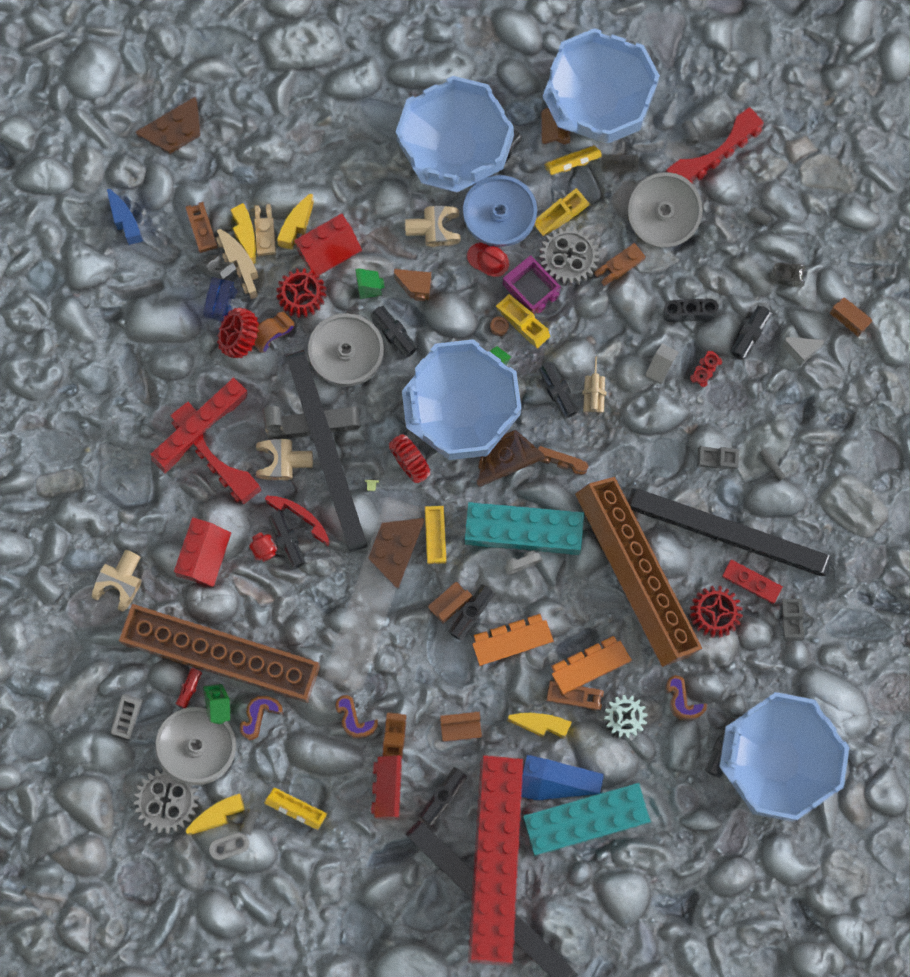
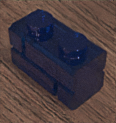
(219, 299)

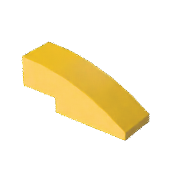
(561, 212)
(296, 223)
(244, 230)
(523, 321)
(540, 723)
(216, 814)

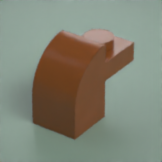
(394, 734)

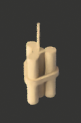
(594, 392)

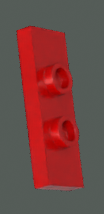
(752, 581)

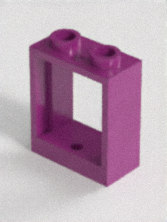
(520, 271)

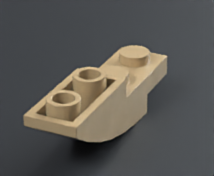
(244, 266)

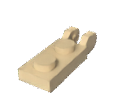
(265, 232)

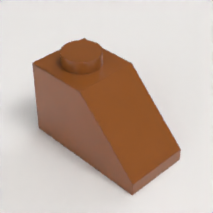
(414, 283)

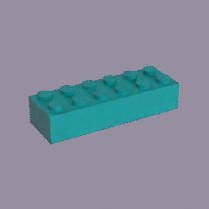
(524, 528)
(586, 819)

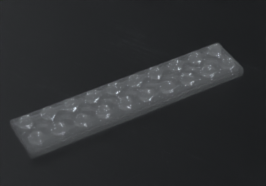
(366, 610)

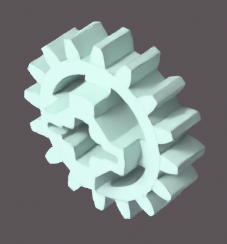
(632, 722)

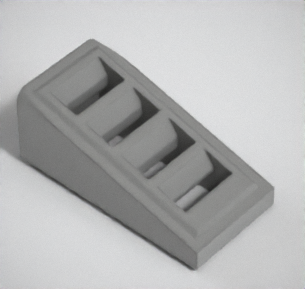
(126, 698)

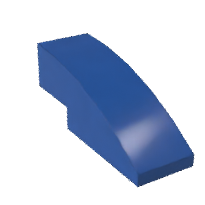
(124, 218)

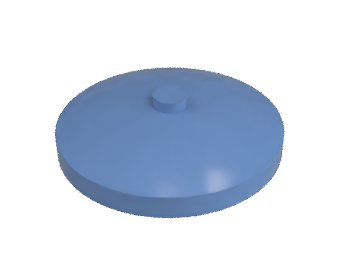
(500, 211)

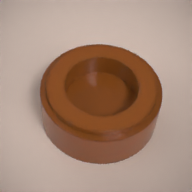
(499, 326)

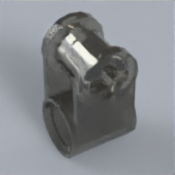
(792, 274)

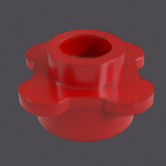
(711, 356)
(701, 371)

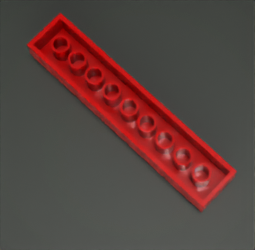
(495, 861)

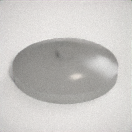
(665, 210)
(345, 349)
(194, 748)

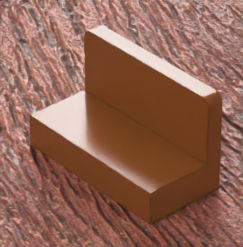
(551, 131)
(850, 316)
(450, 602)
(460, 726)

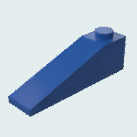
(551, 780)

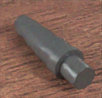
(772, 464)

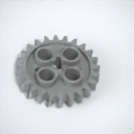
(572, 240)
(148, 797)

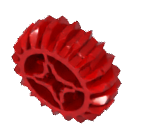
(305, 279)
(238, 333)
(409, 458)
(723, 612)

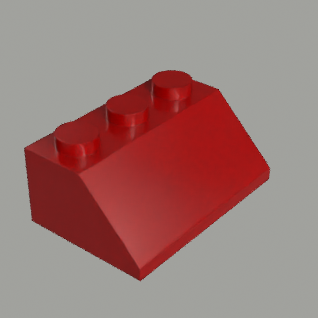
(328, 245)
(202, 552)
(387, 787)

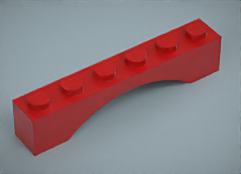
(745, 126)
(181, 440)
(240, 482)

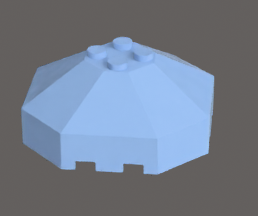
(600, 86)
(455, 134)
(461, 400)
(784, 757)

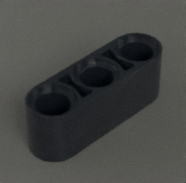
(697, 305)

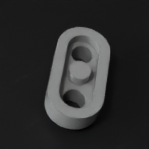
(529, 559)
(229, 846)

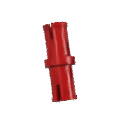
(188, 688)

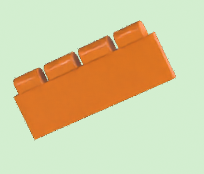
(506, 643)
(596, 664)

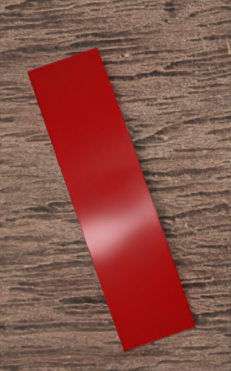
(280, 504)

